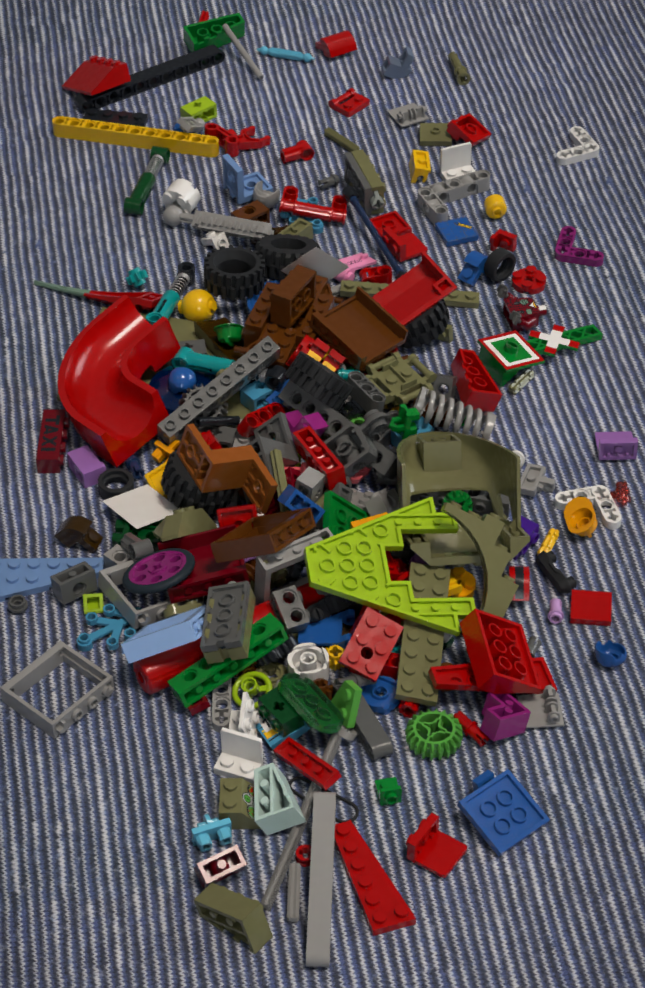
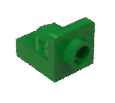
(388, 791)

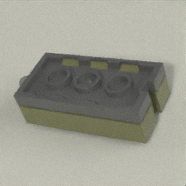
(365, 180)
(228, 622)

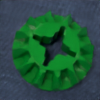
(459, 496)

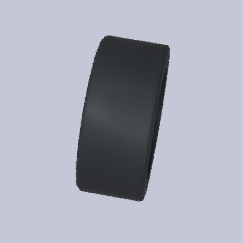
(493, 262)
(114, 475)

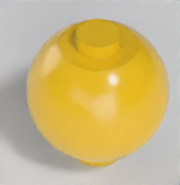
(197, 305)

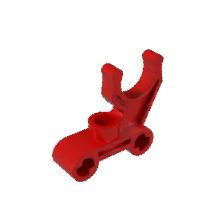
(233, 143)

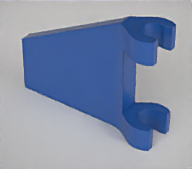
(329, 630)

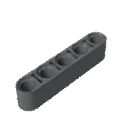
(370, 731)

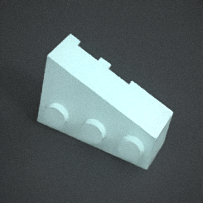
(274, 801)

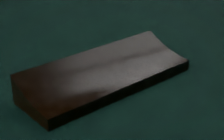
(205, 331)

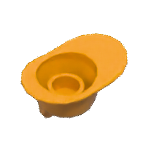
(580, 517)

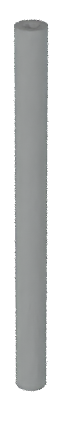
(245, 55)

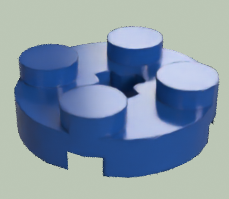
(384, 703)

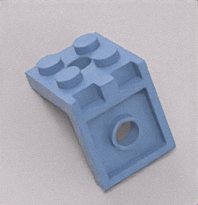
(240, 185)

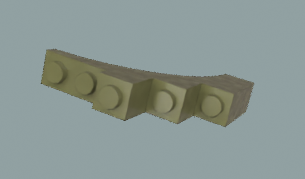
(484, 532)

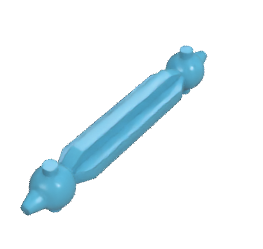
(286, 54)

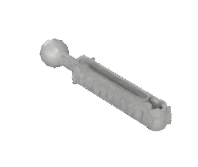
(209, 222)

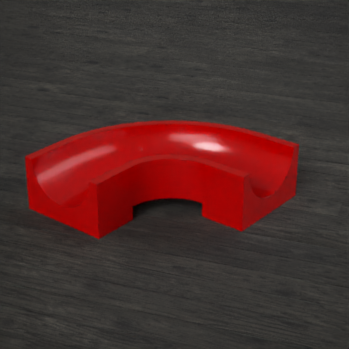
(103, 382)

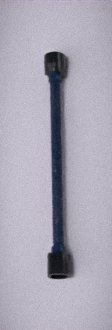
(351, 196)

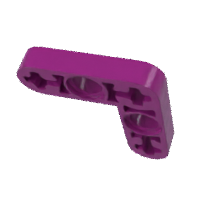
(570, 254)

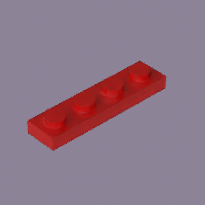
(307, 763)

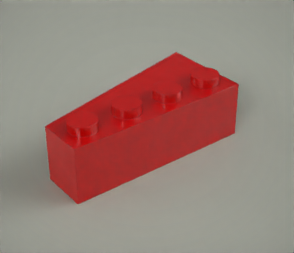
(474, 382)

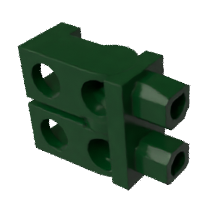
(145, 532)

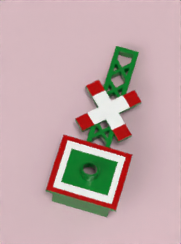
(510, 352)

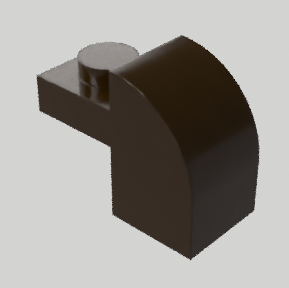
(78, 530)

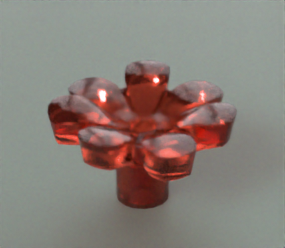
(621, 493)

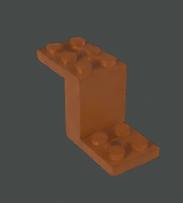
(226, 468)

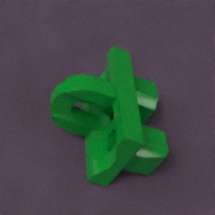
(403, 421)

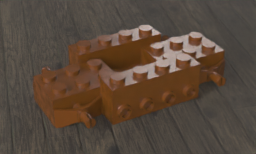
(259, 324)

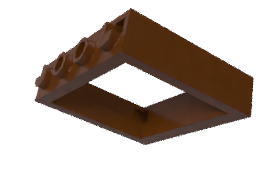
(267, 537)

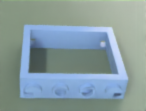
(165, 635)

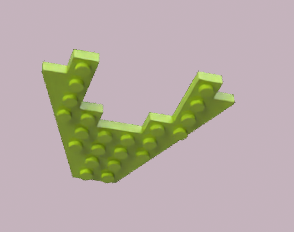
(358, 570)

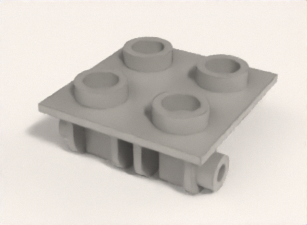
(409, 114)
(544, 708)

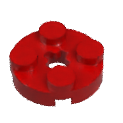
(528, 280)
(304, 346)

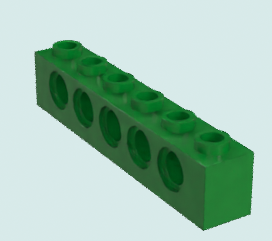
(204, 677)

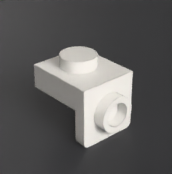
(216, 239)

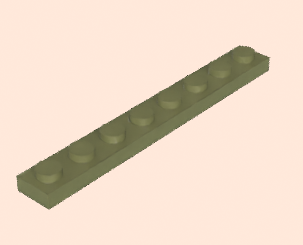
(457, 298)

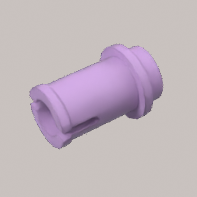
(555, 614)

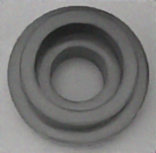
(17, 604)

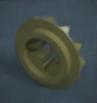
(270, 669)

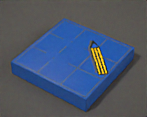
(456, 231)

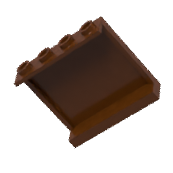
(359, 329)

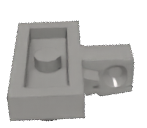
(534, 480)

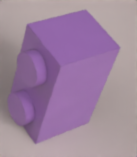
(85, 465)

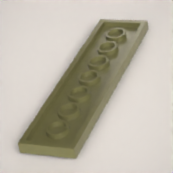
(420, 644)

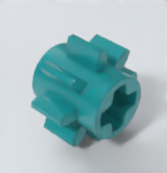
(137, 277)

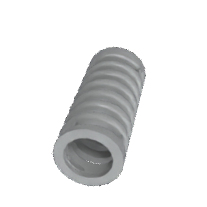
(439, 401)

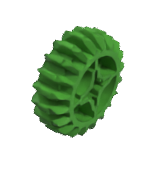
(434, 734)

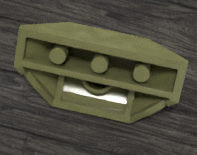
(183, 523)

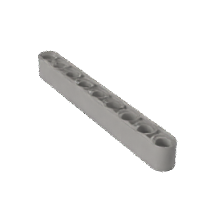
(321, 880)

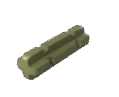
(521, 381)

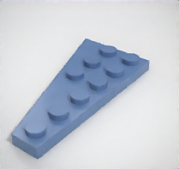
(33, 575)

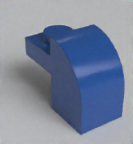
(473, 267)

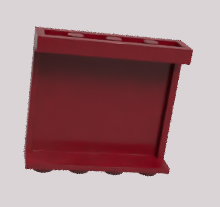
(206, 570)

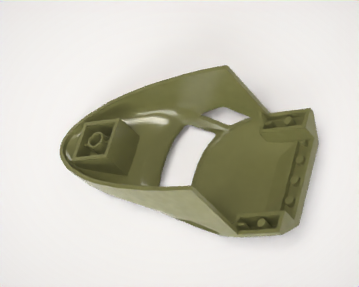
(459, 462)

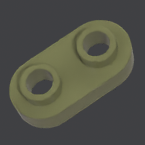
(174, 609)

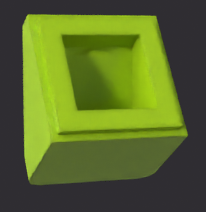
(93, 603)

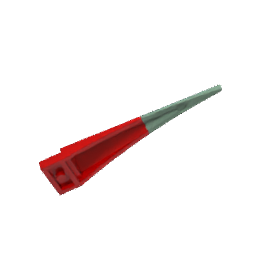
(140, 300)

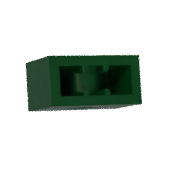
(279, 712)

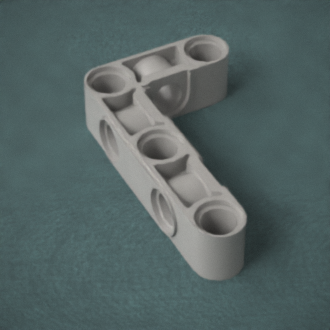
(432, 197)

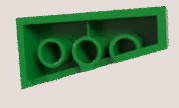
(211, 32)

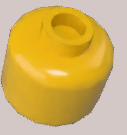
(495, 206)

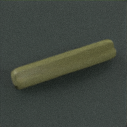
(341, 140)

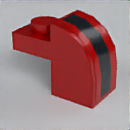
(522, 578)

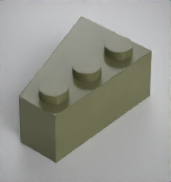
(235, 914)

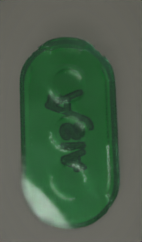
(311, 703)

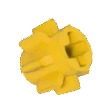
(334, 655)

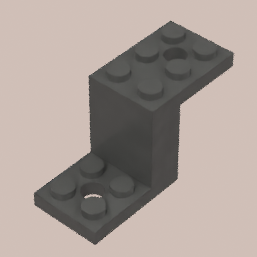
(264, 443)

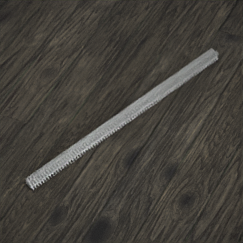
(297, 831)

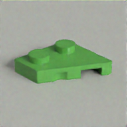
(347, 701)

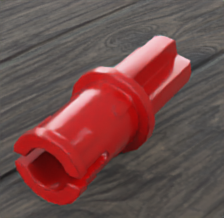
(471, 728)

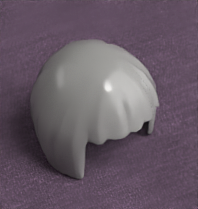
(267, 198)

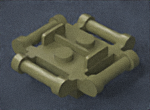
(398, 379)

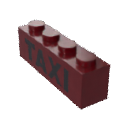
(52, 441)

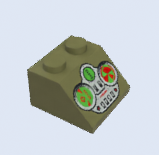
(237, 803)

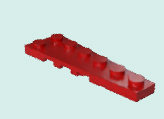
(462, 676)
(376, 893)

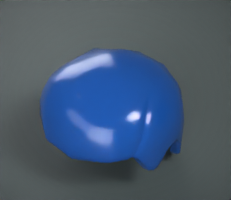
(181, 379)
(610, 654)

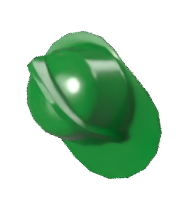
(229, 333)

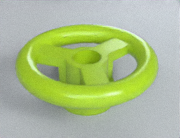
(246, 682)

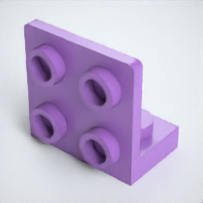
(616, 445)

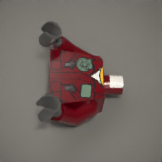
(520, 312)

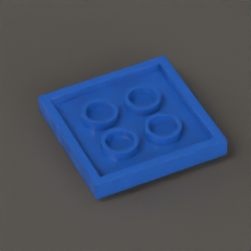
(503, 812)

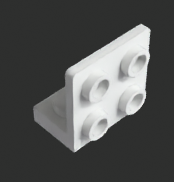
(455, 161)
(246, 718)
(239, 755)

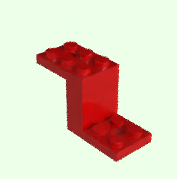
(375, 633)

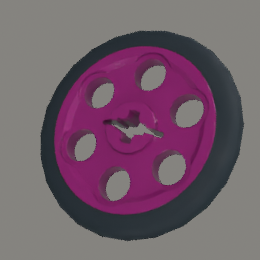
(158, 571)

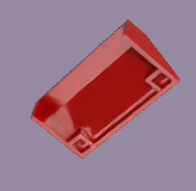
(415, 291)

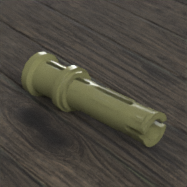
(460, 71)

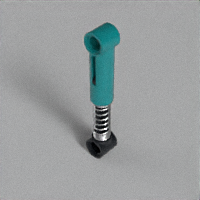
(171, 297)
(186, 357)

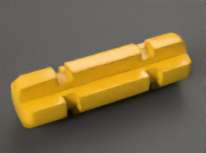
(549, 541)

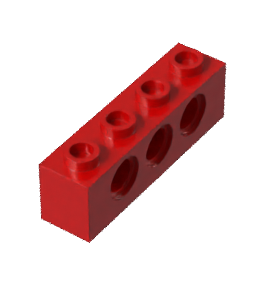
(319, 456)

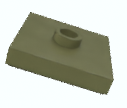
(434, 134)

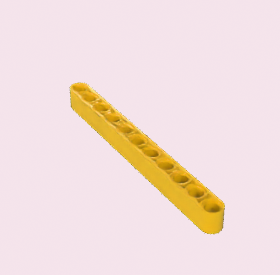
(135, 136)

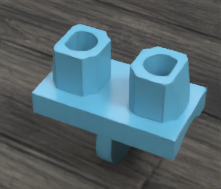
(211, 830)

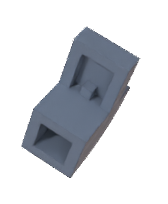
(398, 68)

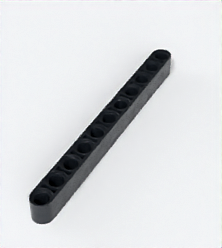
(154, 77)

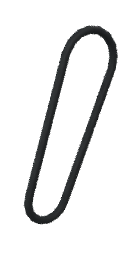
(337, 796)

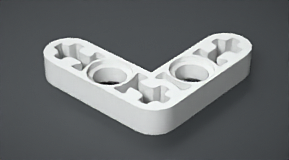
(585, 148)
(594, 494)

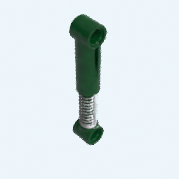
(143, 187)

